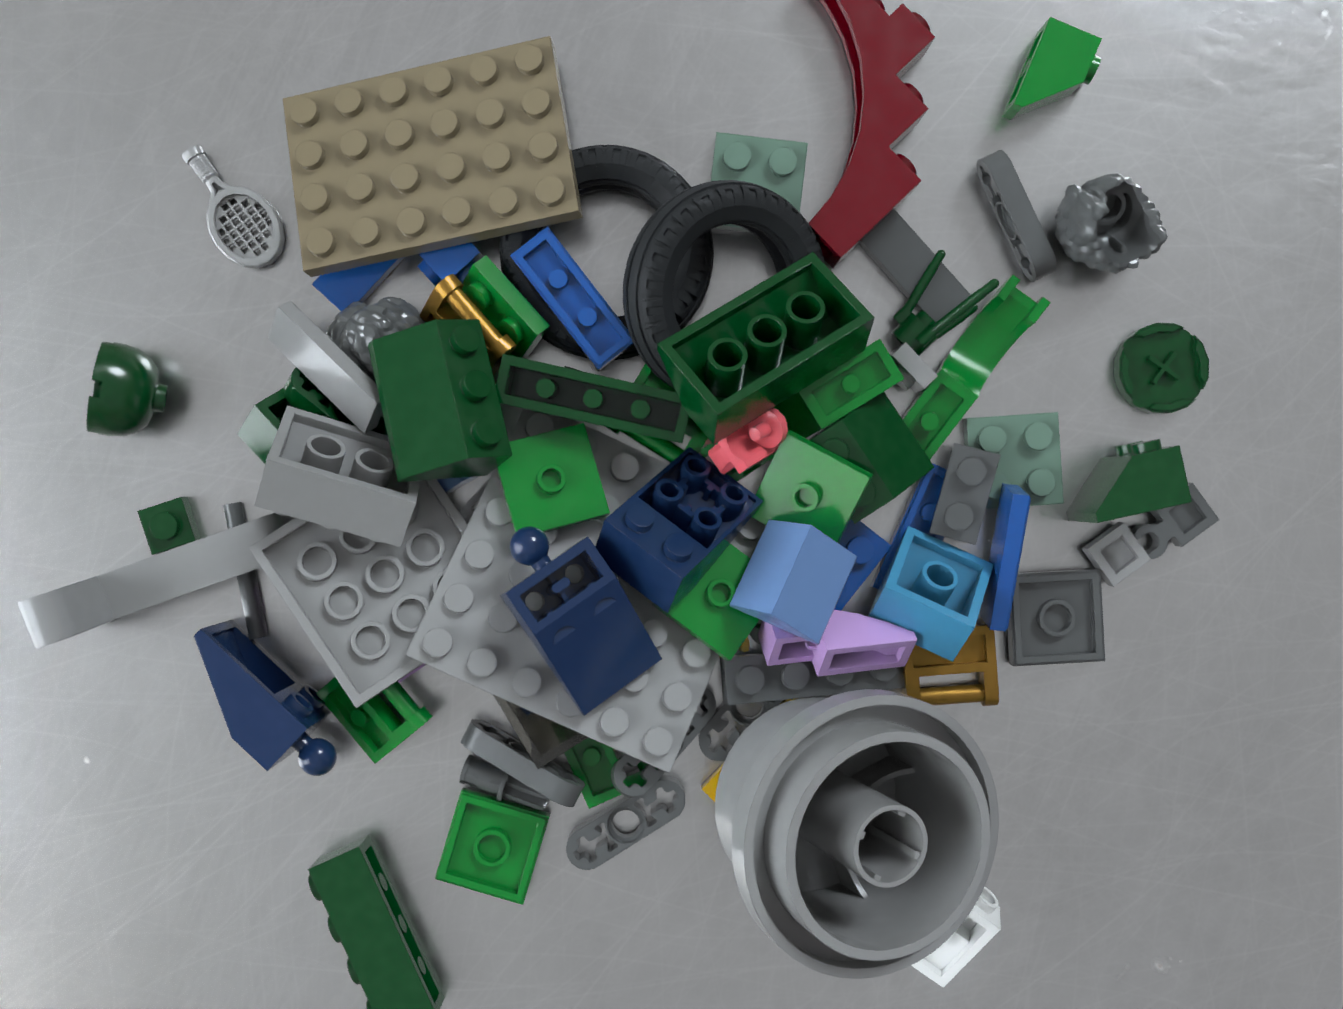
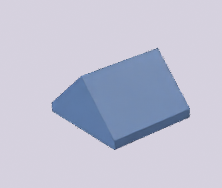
(794, 579)

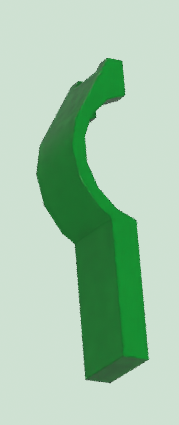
(970, 364)
(834, 395)

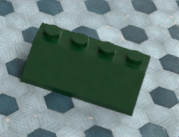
(764, 346)

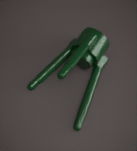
(920, 329)

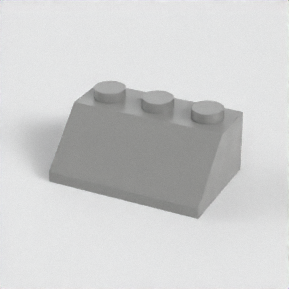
(336, 478)

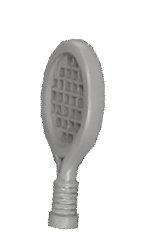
(197, 159)

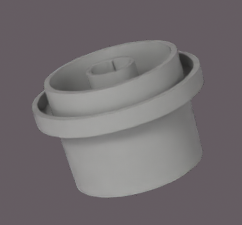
(858, 828)

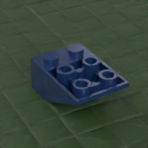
(675, 528)

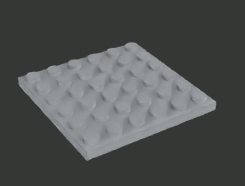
(482, 643)

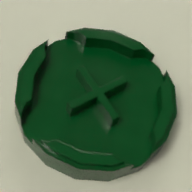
(1161, 368)

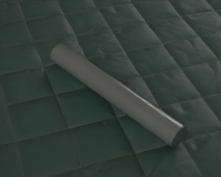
(247, 582)

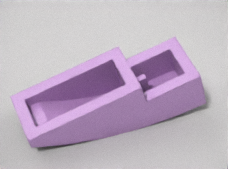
(847, 646)

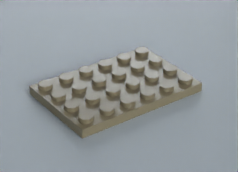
(431, 157)

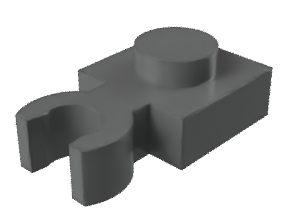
(1177, 523)

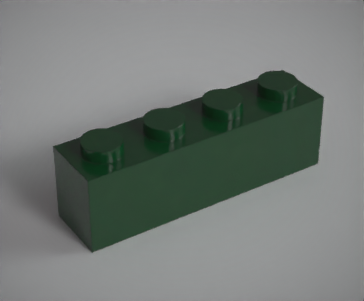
(591, 398)
(373, 928)

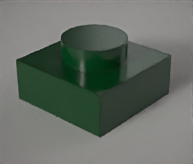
(169, 525)

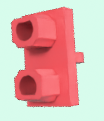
(750, 443)

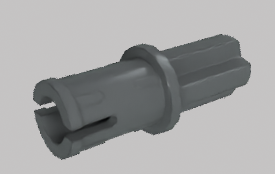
(494, 780)

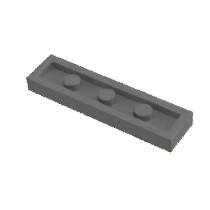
(752, 681)

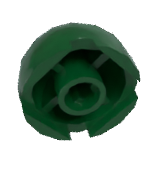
(124, 391)

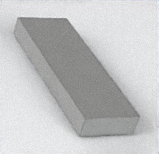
(326, 366)

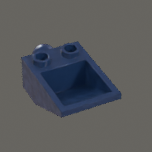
(582, 627)
(263, 702)

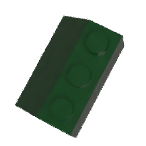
(440, 401)

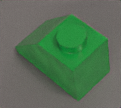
(1054, 67)

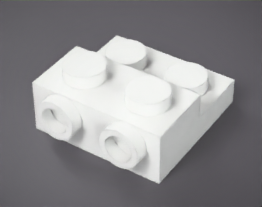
(965, 942)

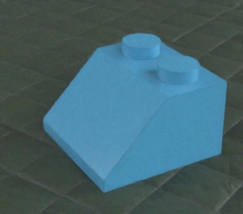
(933, 592)

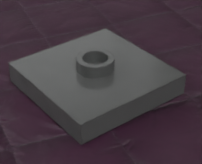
(1057, 618)

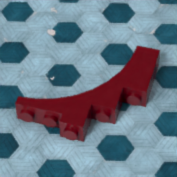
(886, 110)

